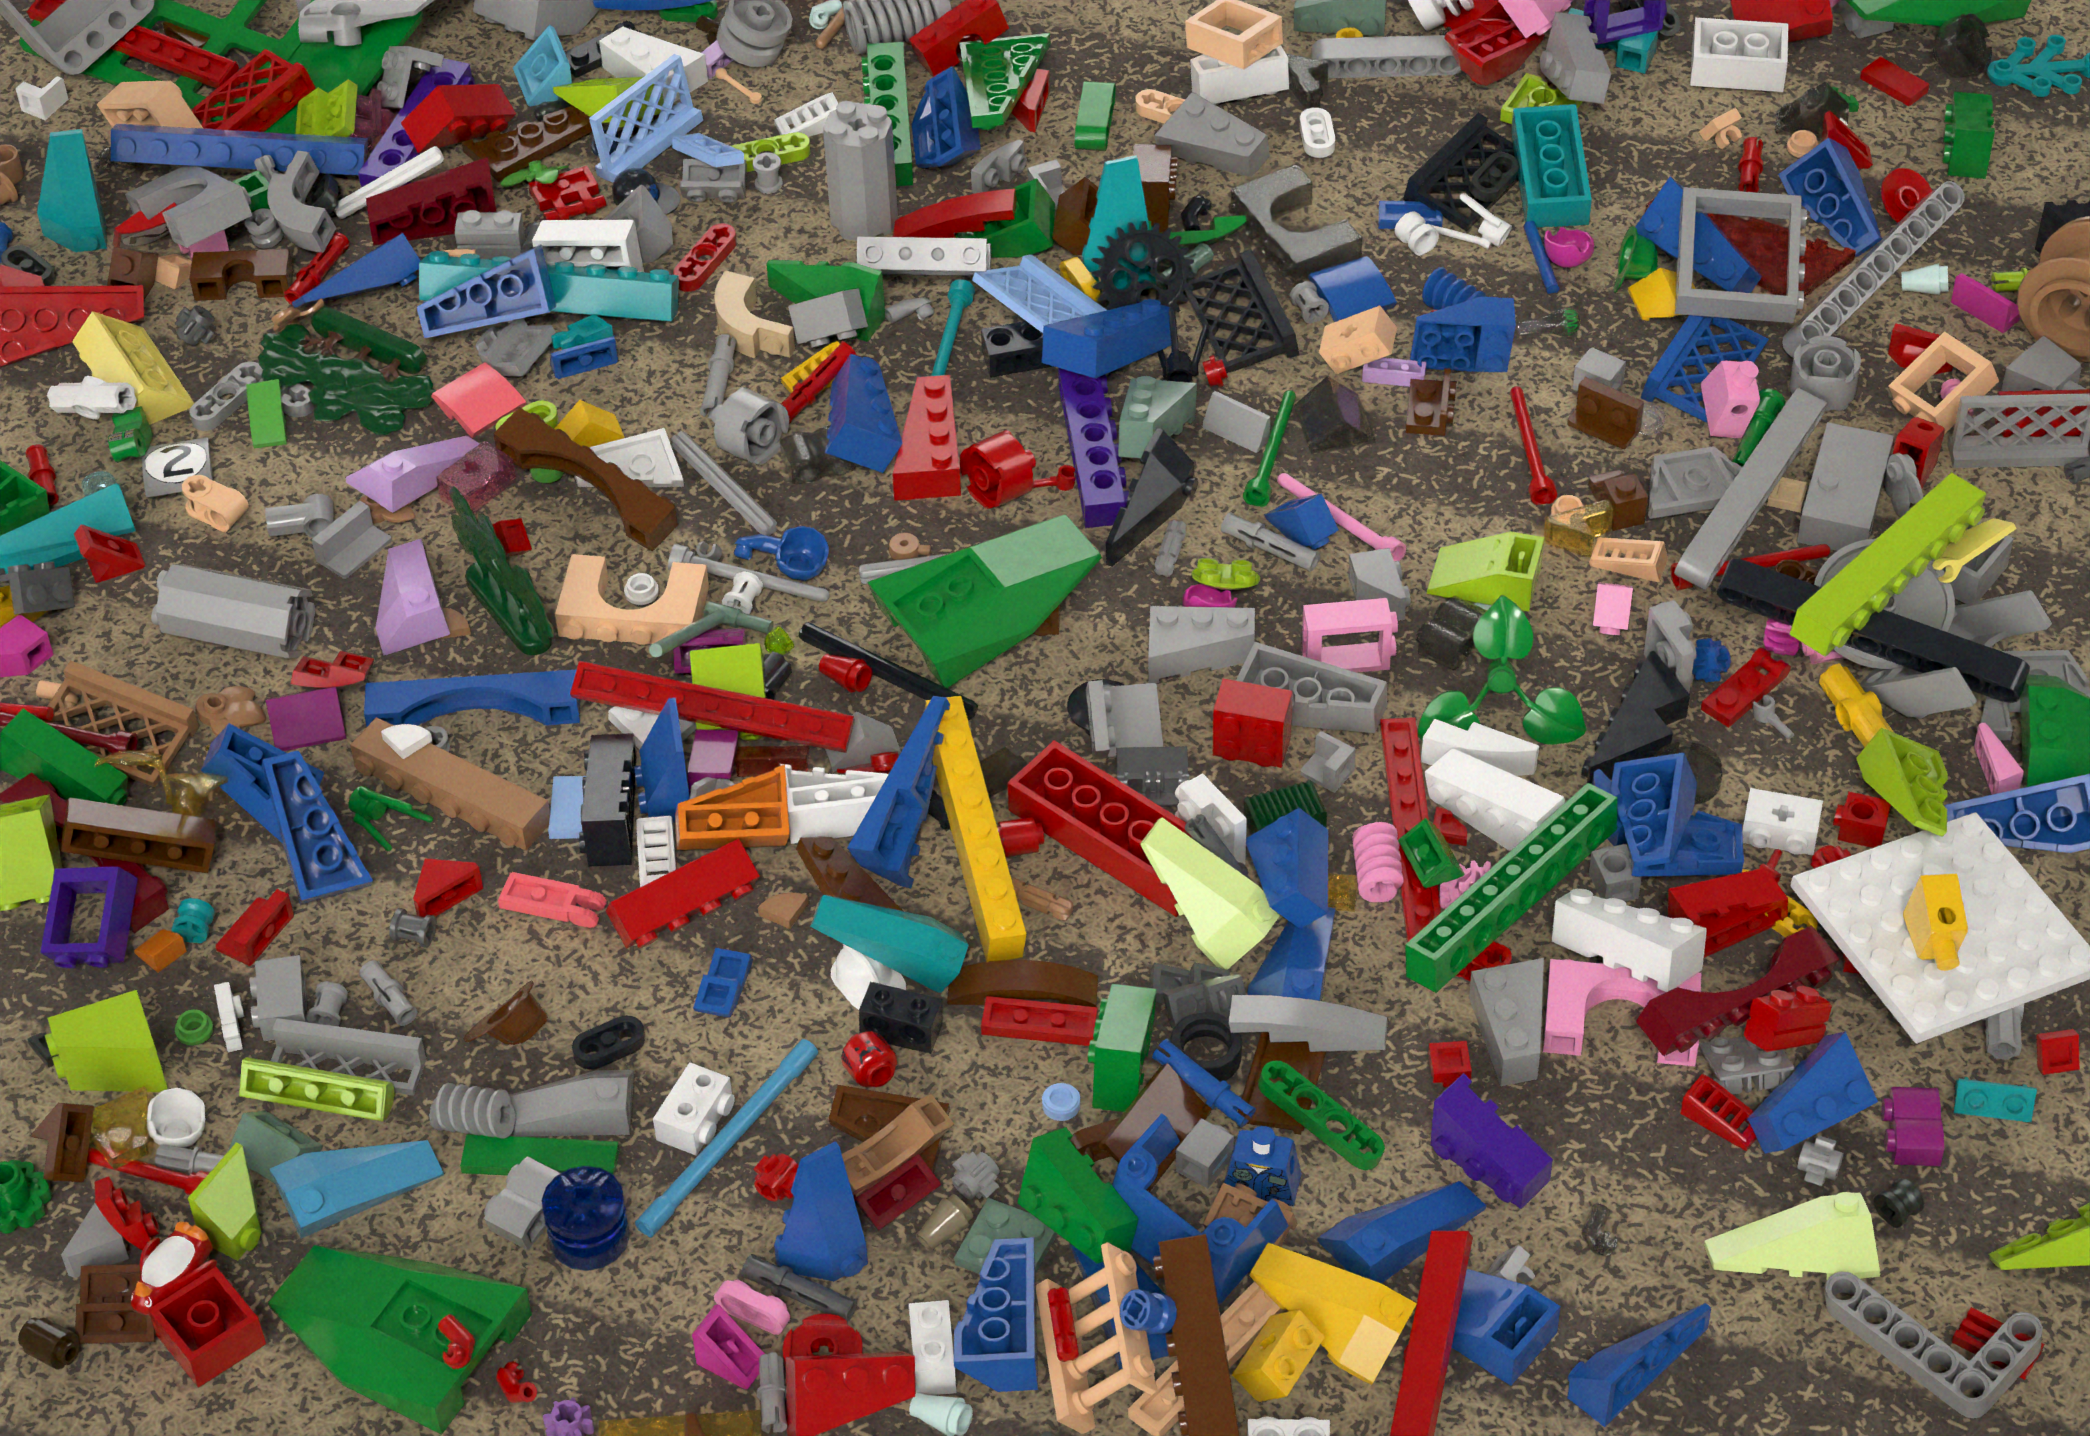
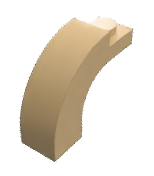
(733, 302)

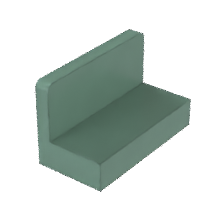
(270, 1141)

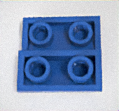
(1353, 288)

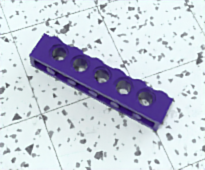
(395, 145)
(1092, 447)

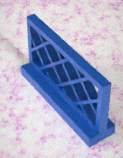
(1678, 355)

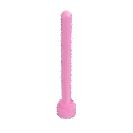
(1346, 521)

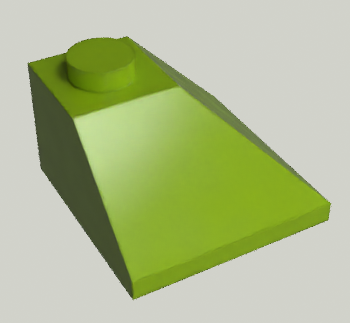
(227, 1205)

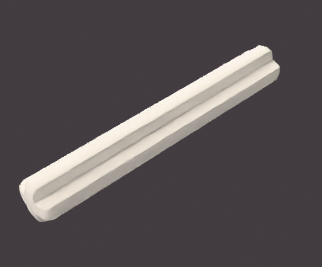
(389, 181)

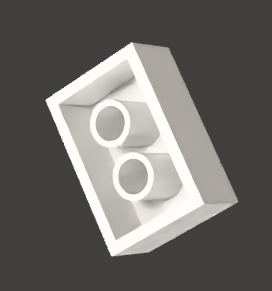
(1739, 54)

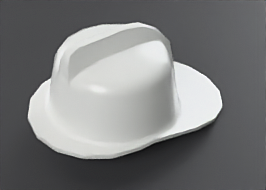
(854, 972)

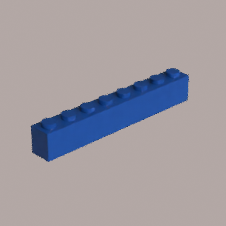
(234, 148)

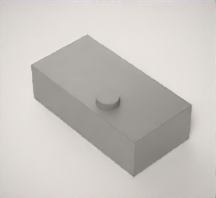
(1845, 487)

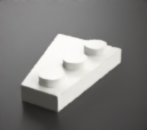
(642, 458)

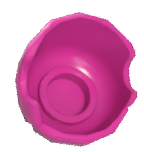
(1568, 247)
(1206, 596)

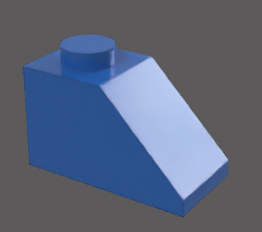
(1304, 520)

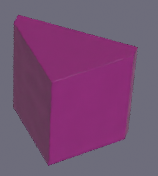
(306, 718)

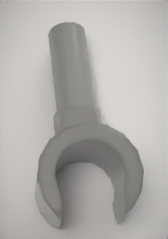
(715, 553)
(1767, 714)

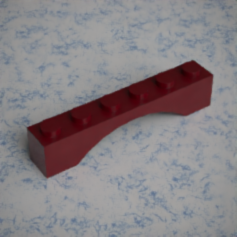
(150, 891)
(1685, 1016)

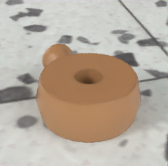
(907, 546)

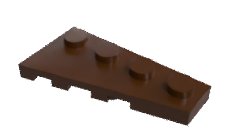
(529, 142)
(839, 873)

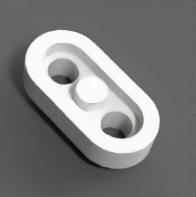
(1317, 132)

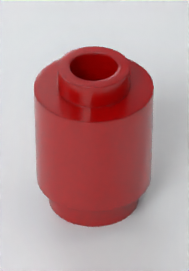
(1020, 836)

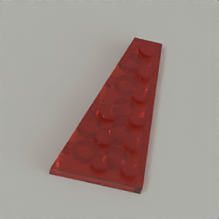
(1767, 250)

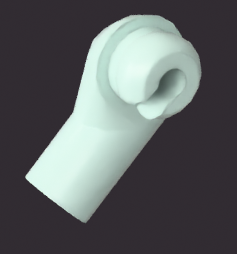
(820, 13)

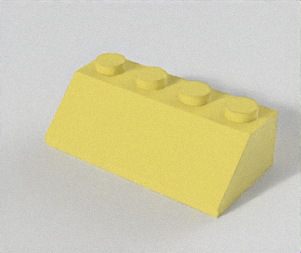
(126, 354)

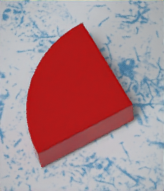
(1450, 827)

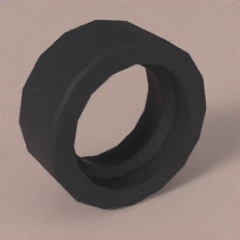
(1213, 1026)

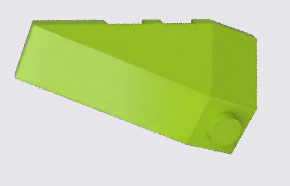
(1907, 778)

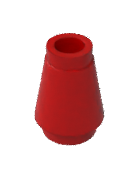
(847, 672)

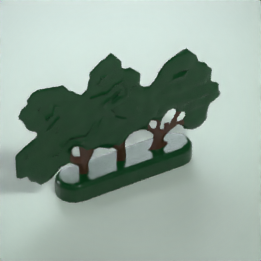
(350, 383)

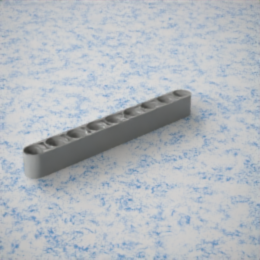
(1876, 266)
(1750, 488)

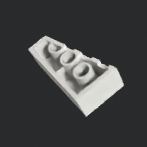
(1489, 797)
(1630, 937)

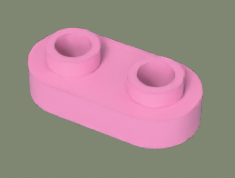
(753, 1307)

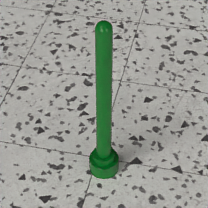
(1258, 489)

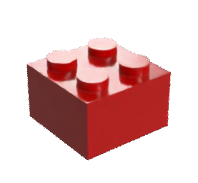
(1252, 723)
(207, 1326)

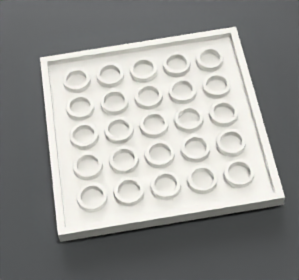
(2014, 940)

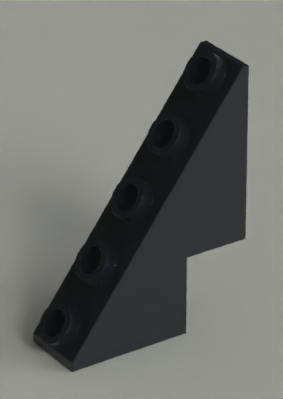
(1642, 720)

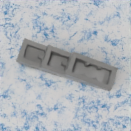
(1318, 1022)

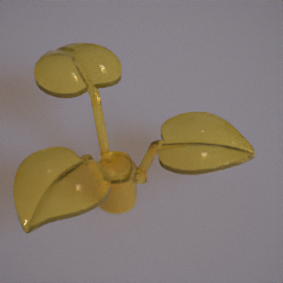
(187, 800)

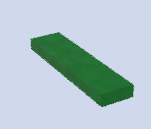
(499, 1155)

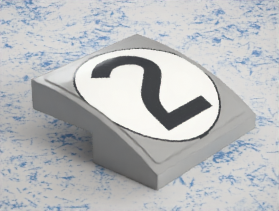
(171, 463)

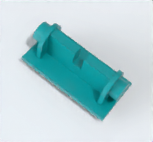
(1994, 1100)

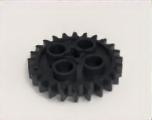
(1157, 247)

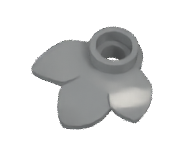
(1902, 482)

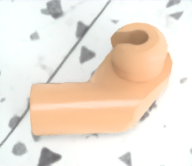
(48, 689)

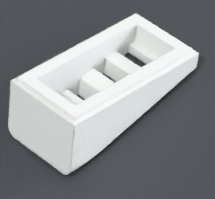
(813, 112)
(655, 832)

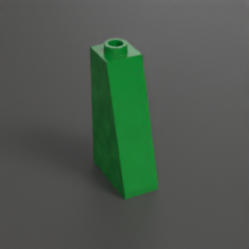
(38, 748)

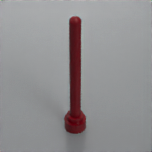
(113, 743)

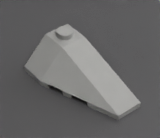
(576, 1106)

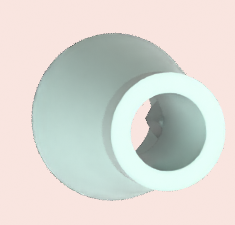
(1927, 279)
(943, 1413)

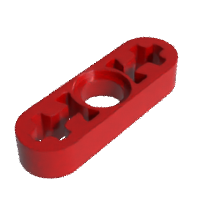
(705, 246)

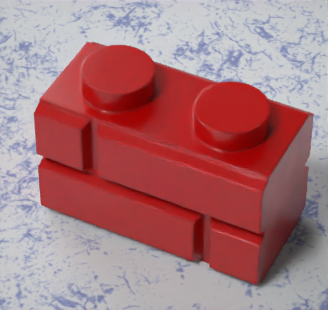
(1787, 1019)

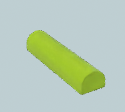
(316, 1089)

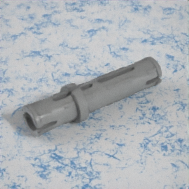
(720, 368)
(1257, 536)

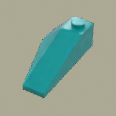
(898, 939)

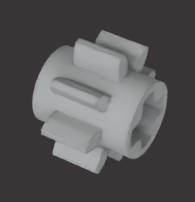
(1820, 1160)
(975, 1175)

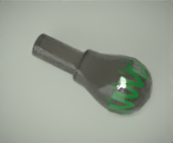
(1560, 322)

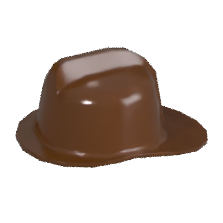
(512, 1021)

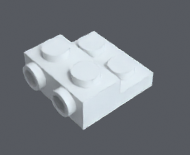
(1202, 797)

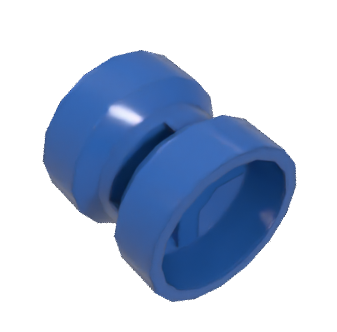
(1148, 1311)

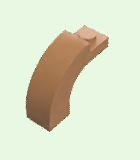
(896, 1144)

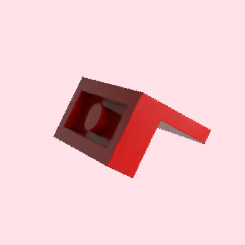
(256, 928)

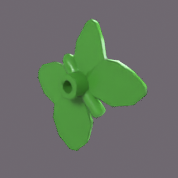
(536, 169)

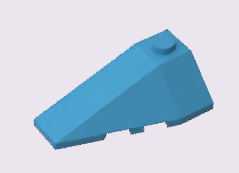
(343, 1182)

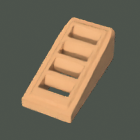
(1649, 565)

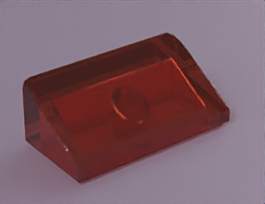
(762, 759)

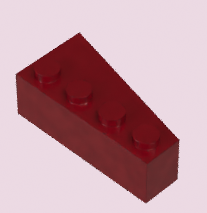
(431, 204)

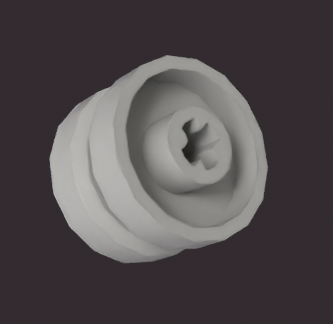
(754, 31)

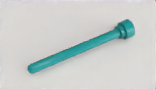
(960, 296)

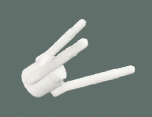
(1493, 229)

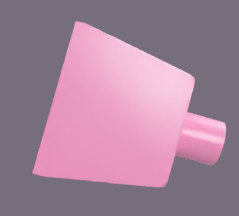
(1730, 398)

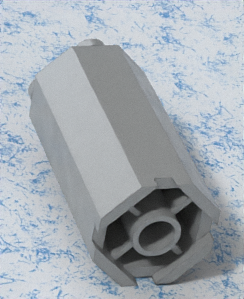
(860, 170)
(233, 610)

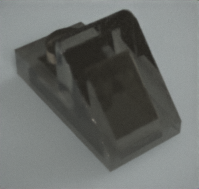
(1307, 79)

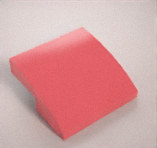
(478, 399)

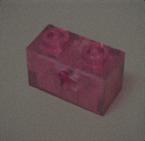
(478, 476)

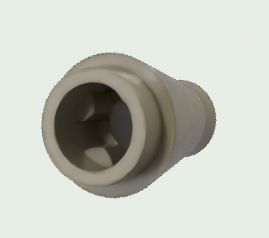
(945, 1221)

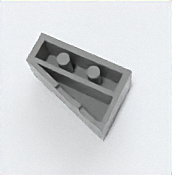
(1213, 137)
(1197, 639)

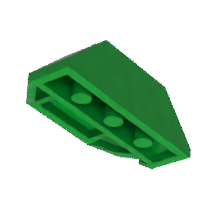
(2053, 730)

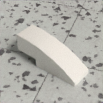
(1481, 743)

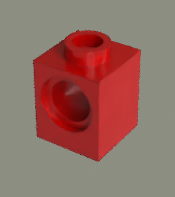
(1862, 820)

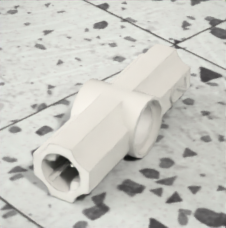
(91, 397)

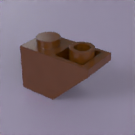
(132, 268)

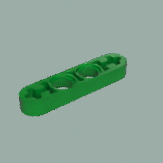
(1325, 1111)

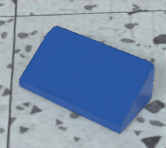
(584, 358)

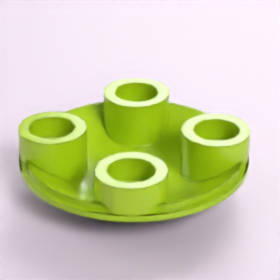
(1225, 576)

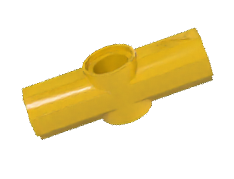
(1853, 706)

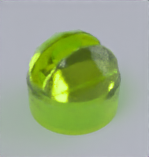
(778, 641)

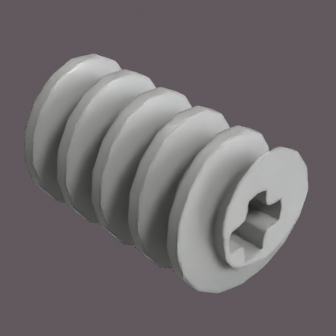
(473, 1111)

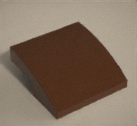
(106, 1307)

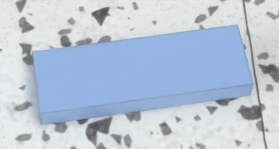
(707, 150)

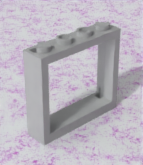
(1740, 304)

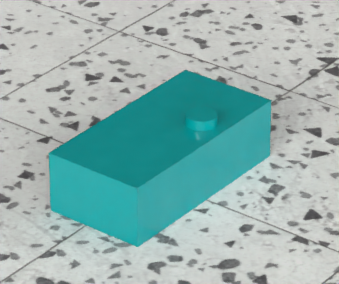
(1551, 166)

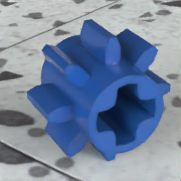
(1710, 660)

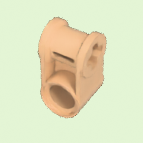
(213, 502)

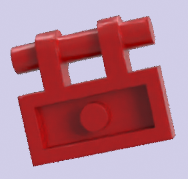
(568, 187)

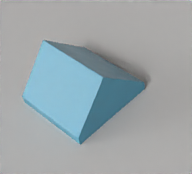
(543, 68)

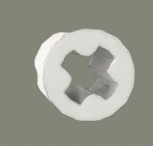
(743, 594)

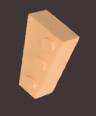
(148, 104)

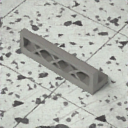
(352, 1046)

